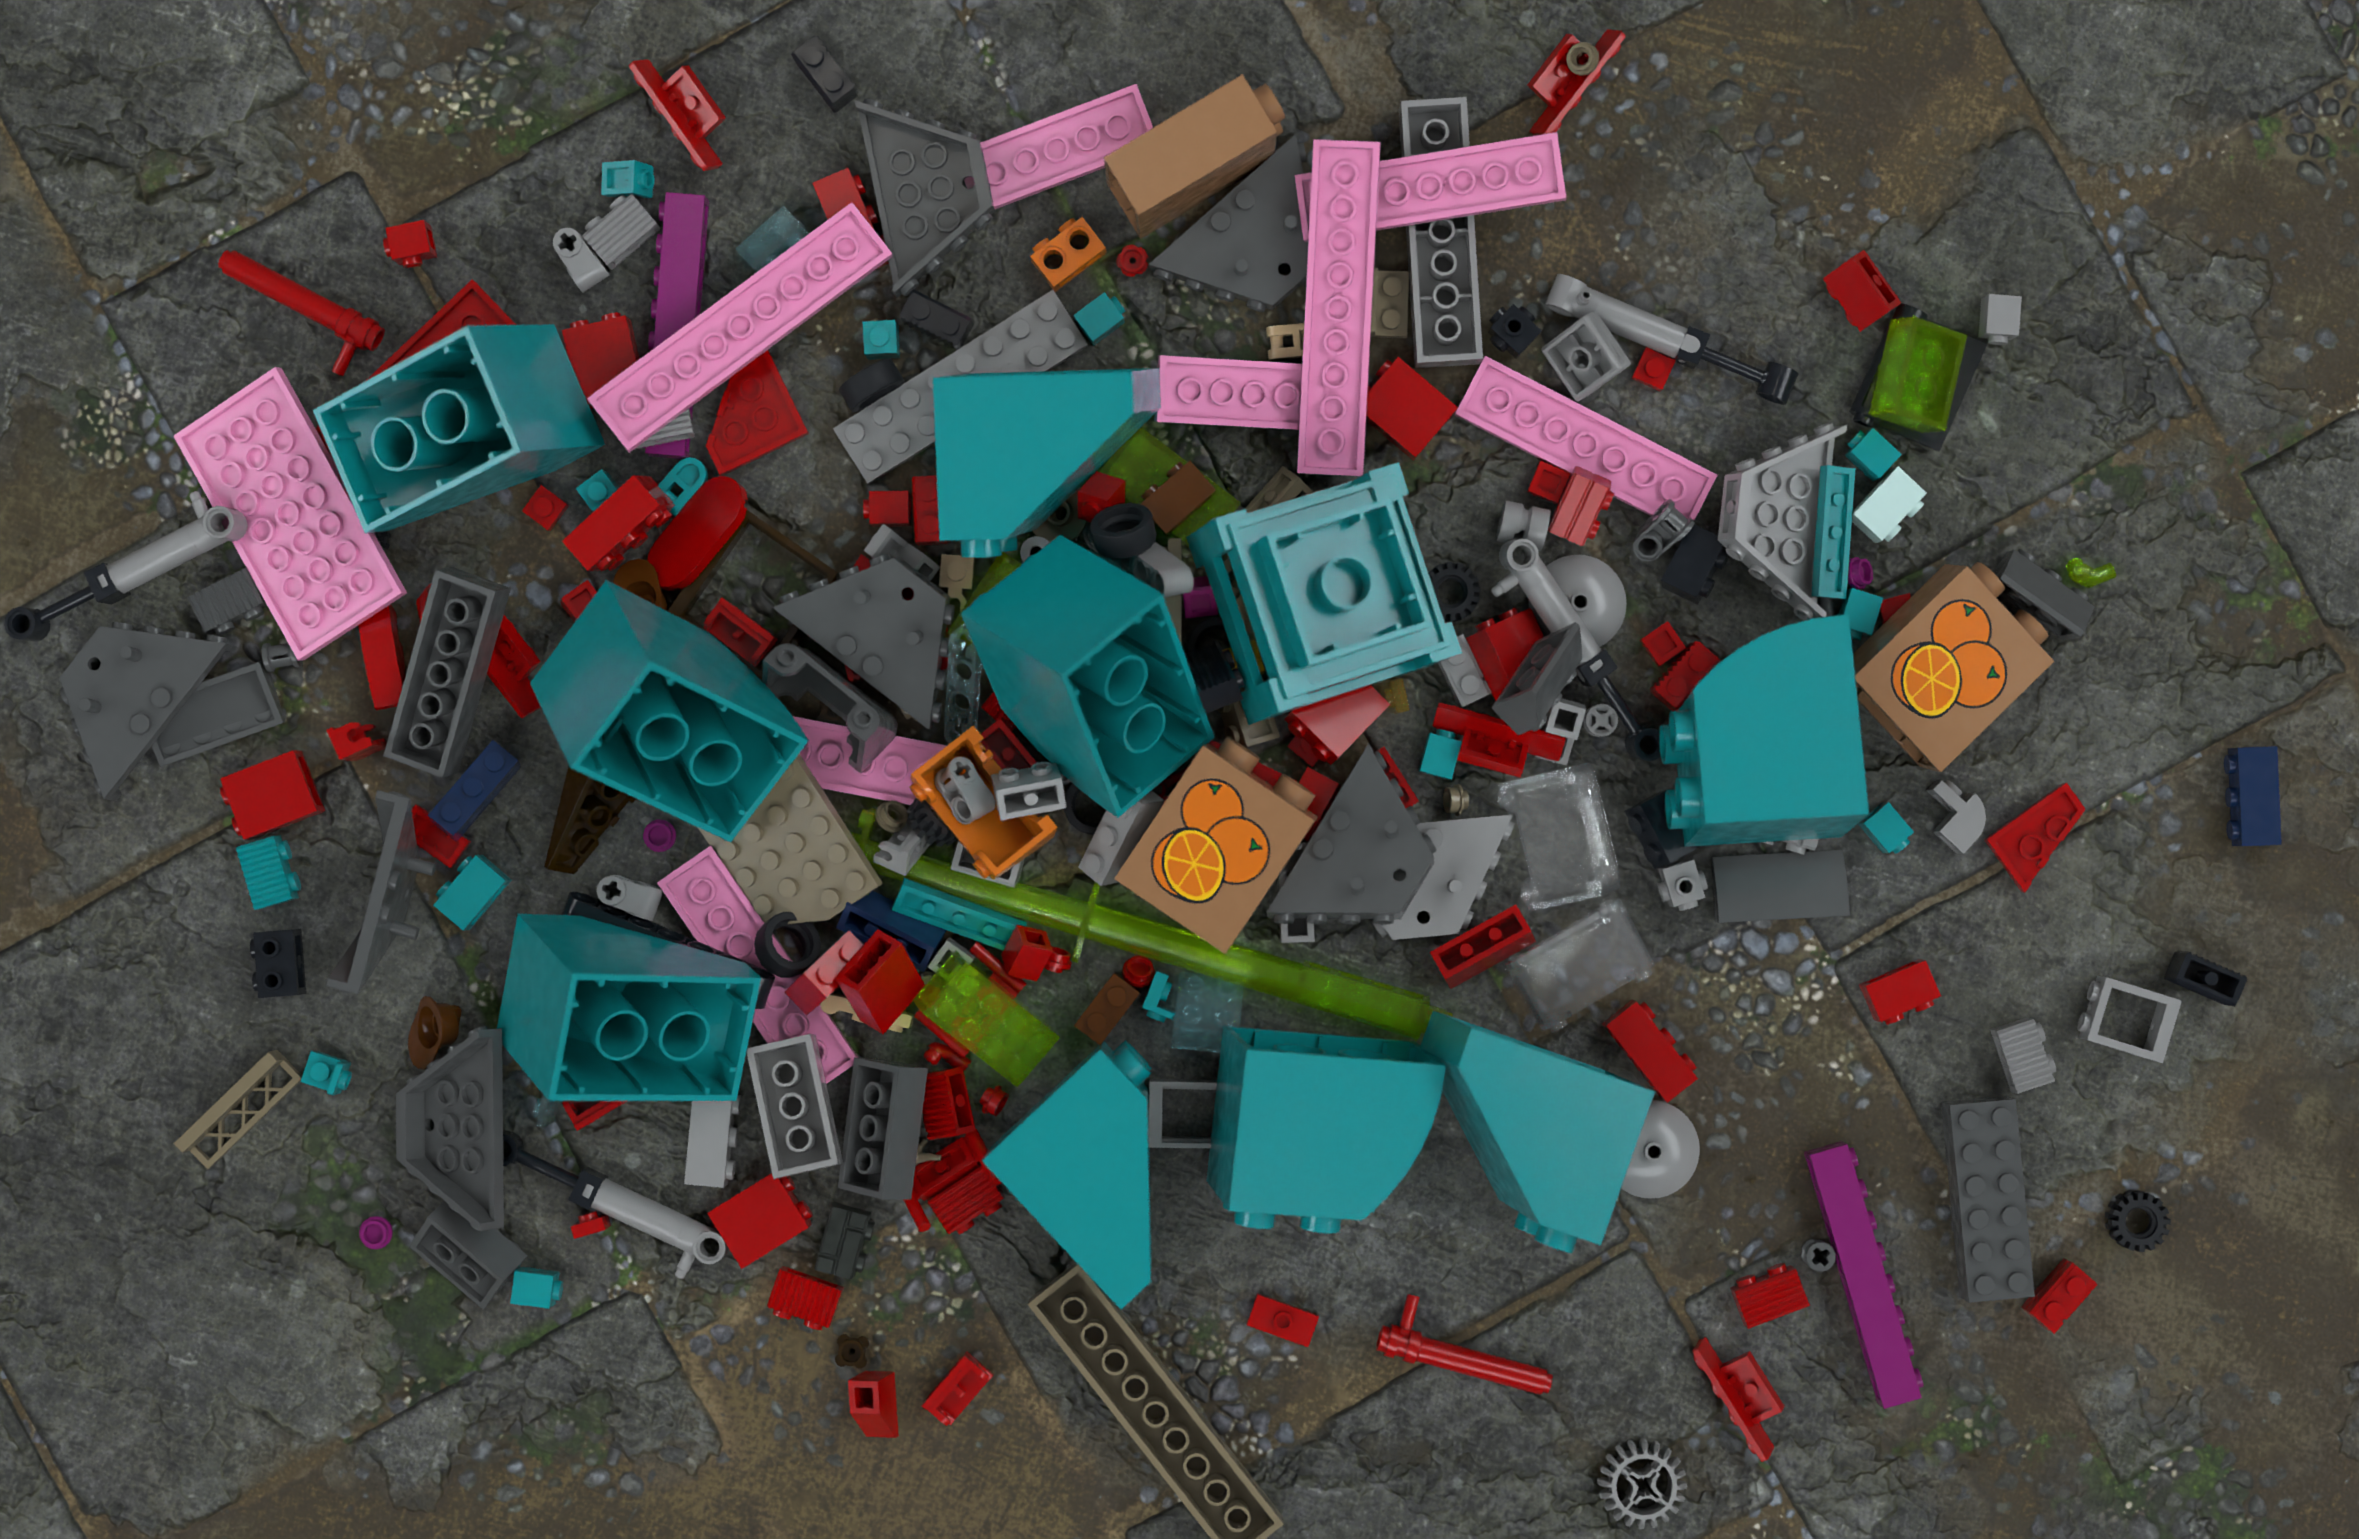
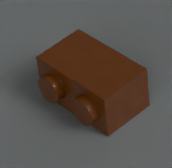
(1177, 497)
(1107, 1008)

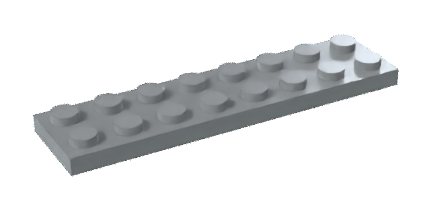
(903, 420)

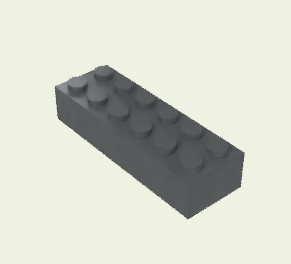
(447, 671)
(1987, 1199)

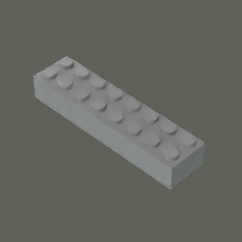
(1442, 251)

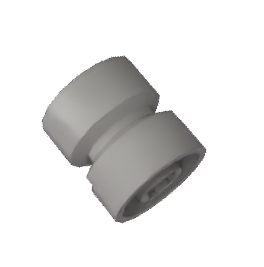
(1523, 524)

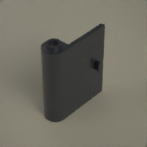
(1861, 406)

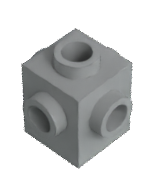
(1672, 877)

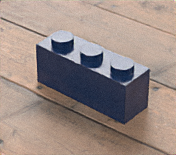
(474, 791)
(2253, 796)
(875, 912)

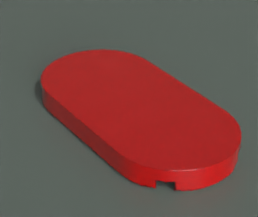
(698, 532)

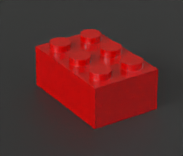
(619, 524)

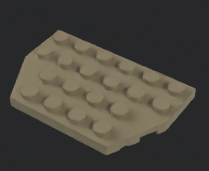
(797, 853)

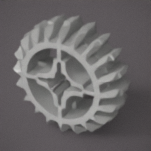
(1651, 1472)

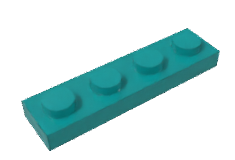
(1833, 532)
(955, 914)

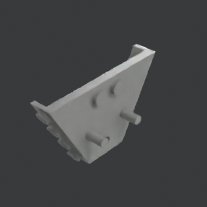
(1773, 516)
(1461, 861)

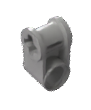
(582, 262)
(964, 793)
(635, 897)

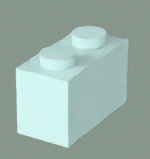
(1887, 505)

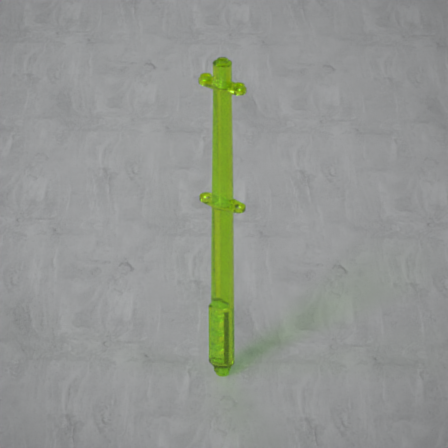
(1304, 984)

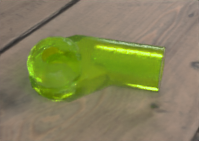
(2087, 575)

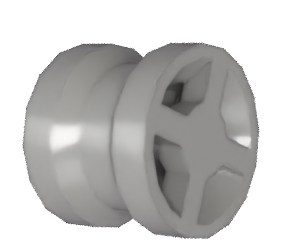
(1608, 720)

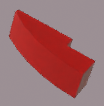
(383, 657)

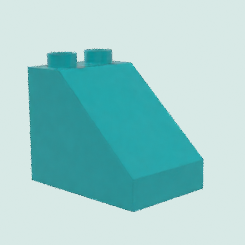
(458, 423)
(1025, 443)
(624, 1013)
(1541, 1126)
(1086, 1168)

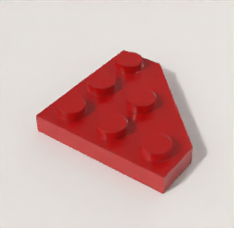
(753, 417)

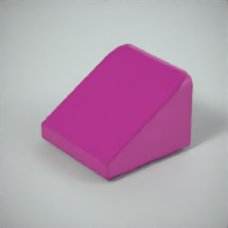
(1200, 600)

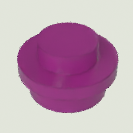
(1859, 573)
(659, 835)
(376, 1232)

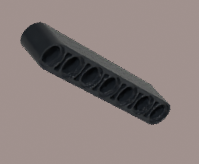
(590, 907)

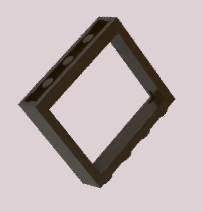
(691, 593)

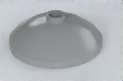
(1598, 586)
(1677, 1154)

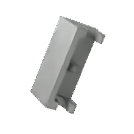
(902, 849)

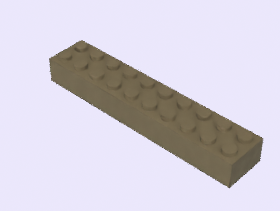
(1154, 1408)

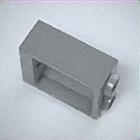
(2160, 1028)
(1156, 1088)

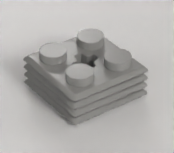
(1567, 353)

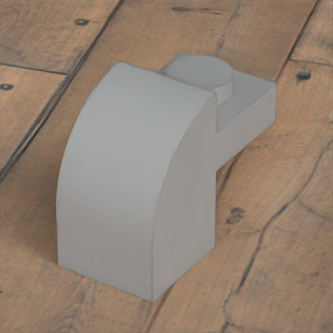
(889, 542)
(1566, 721)
(1965, 818)

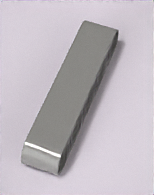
(1153, 567)

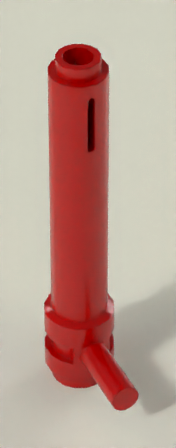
(346, 323)
(1414, 1347)

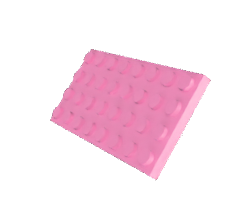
(302, 527)

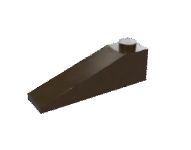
(581, 818)

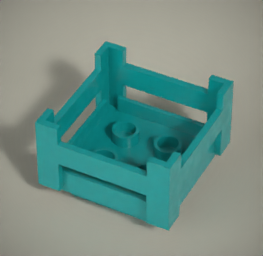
(1328, 593)

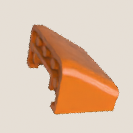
(990, 841)

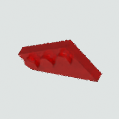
(2034, 834)

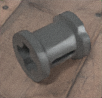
(272, 661)
(1827, 1254)

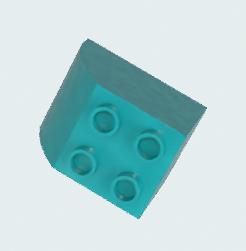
(1090, 672)
(665, 713)
(1770, 742)
(1317, 1123)

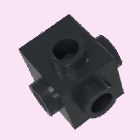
(1516, 341)

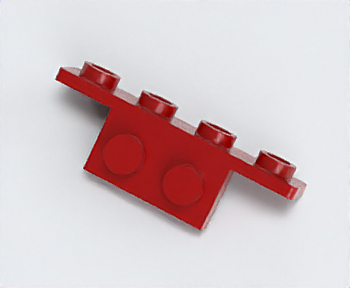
(1563, 88)
(685, 107)
(510, 667)
(1493, 743)
(1744, 1392)

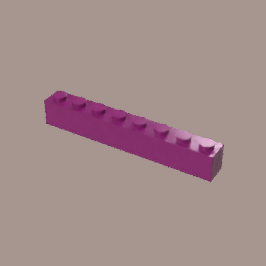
(678, 282)
(1863, 1274)

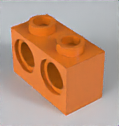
(1074, 260)

